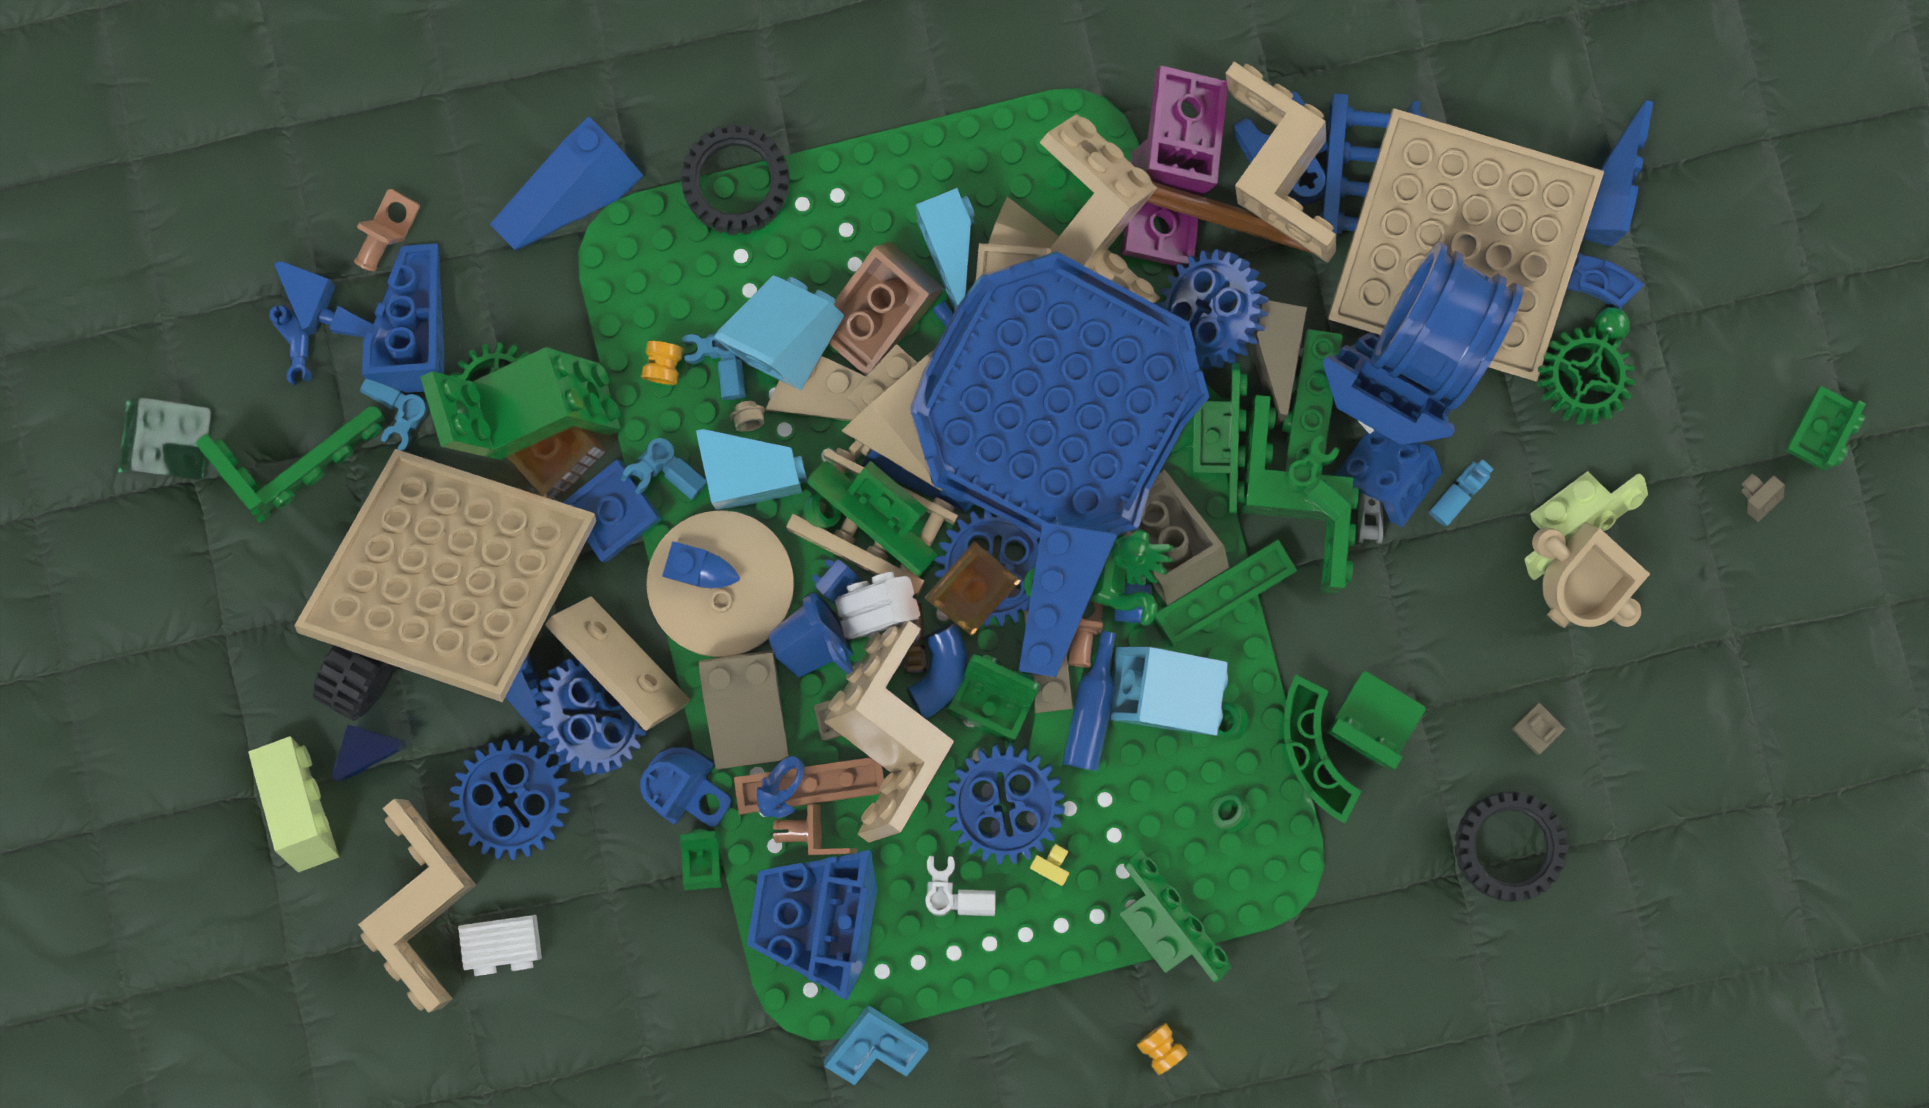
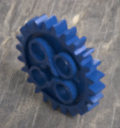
(1214, 307)
(988, 529)
(590, 747)
(972, 808)
(483, 820)

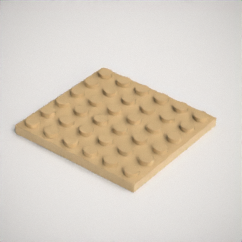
(1479, 196)
(447, 574)

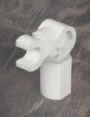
(941, 899)

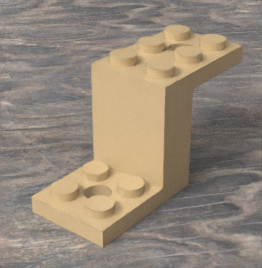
(1281, 160)
(1117, 198)
(888, 732)
(416, 906)

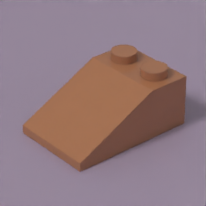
(881, 306)

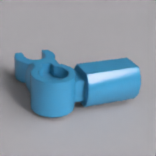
(729, 368)
(411, 410)
(660, 457)
(1458, 495)

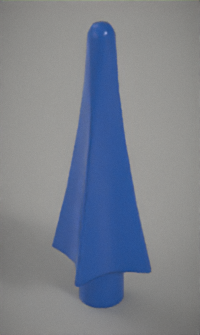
(345, 322)

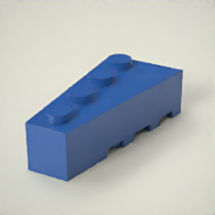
(1062, 586)

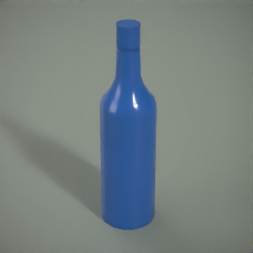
(1092, 710)

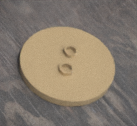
(730, 617)

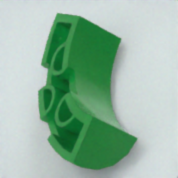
(1308, 753)

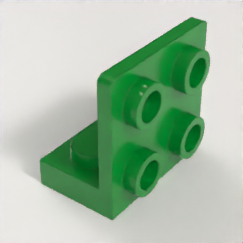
(1376, 720)

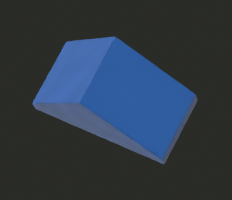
(306, 293)

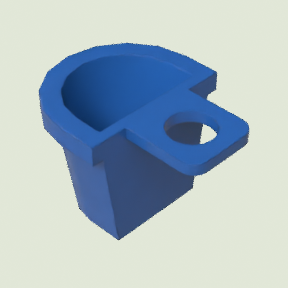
(811, 638)
(678, 782)

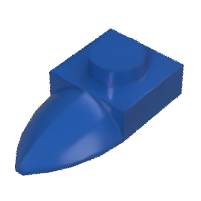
(698, 567)

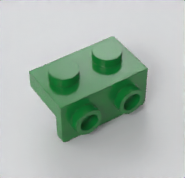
(1825, 429)

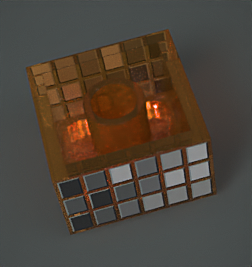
(558, 460)

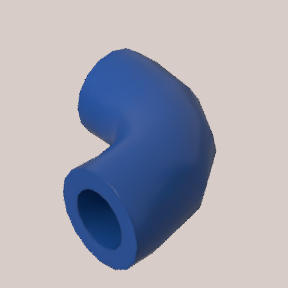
(945, 671)

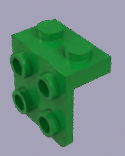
(994, 697)

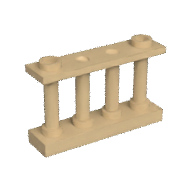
(875, 557)

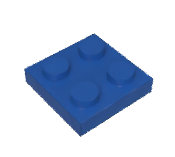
(618, 510)

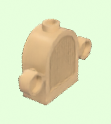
(1589, 578)

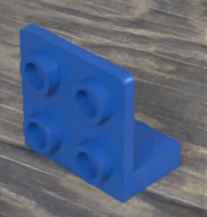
(1392, 473)

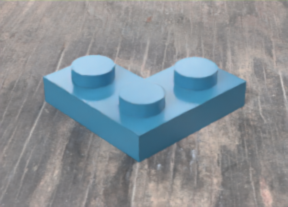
(872, 1038)

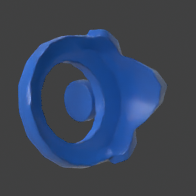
(769, 795)

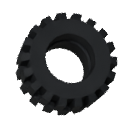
(350, 682)

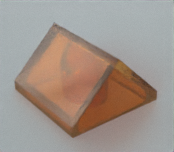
(972, 588)

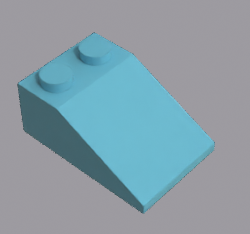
(946, 230)

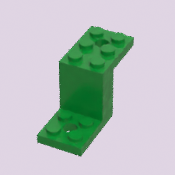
(521, 404)
(1268, 495)

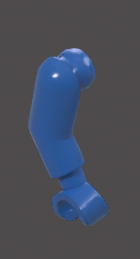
(289, 326)

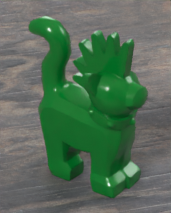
(1138, 560)

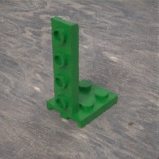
(304, 472)

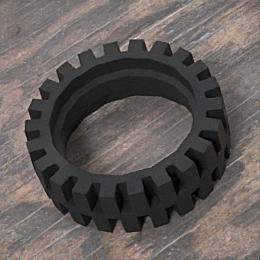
(724, 138)
(1554, 837)

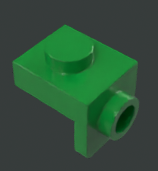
(700, 860)

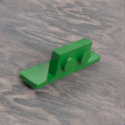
(1310, 396)
(1217, 437)
(878, 509)
(1167, 925)

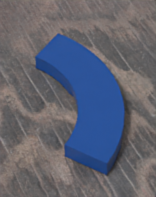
(1603, 280)

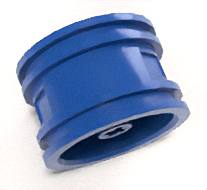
(1447, 326)

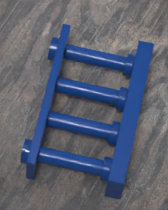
(1340, 151)

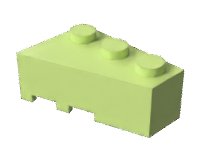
(292, 804)

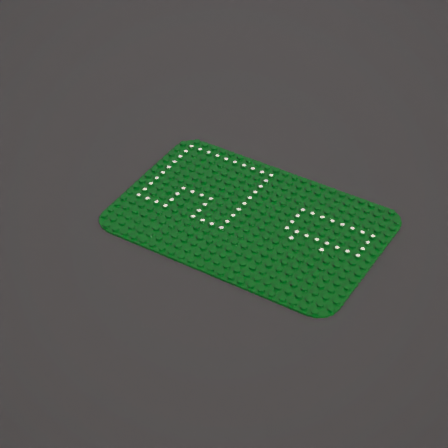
(665, 275)

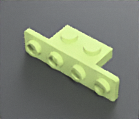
(1583, 503)

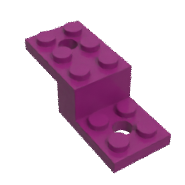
(1179, 155)

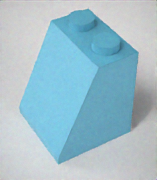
(782, 330)
(748, 470)
(1168, 690)

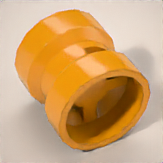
(662, 362)
(1161, 1048)

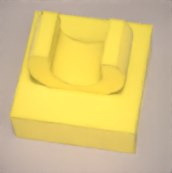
(1050, 867)

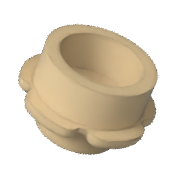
(748, 416)

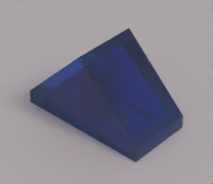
(363, 750)

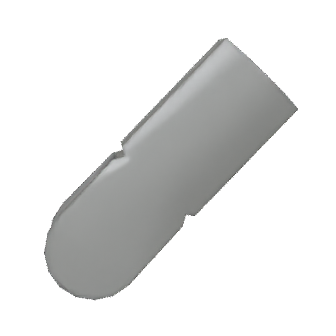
(1369, 506)

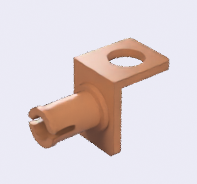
(383, 230)
(1082, 642)
(808, 831)

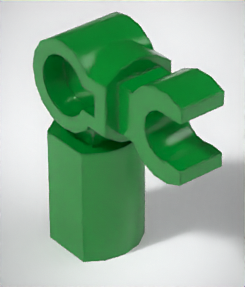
(1302, 478)

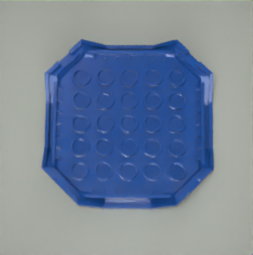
(1056, 396)

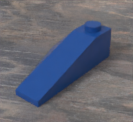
(1617, 194)
(408, 323)

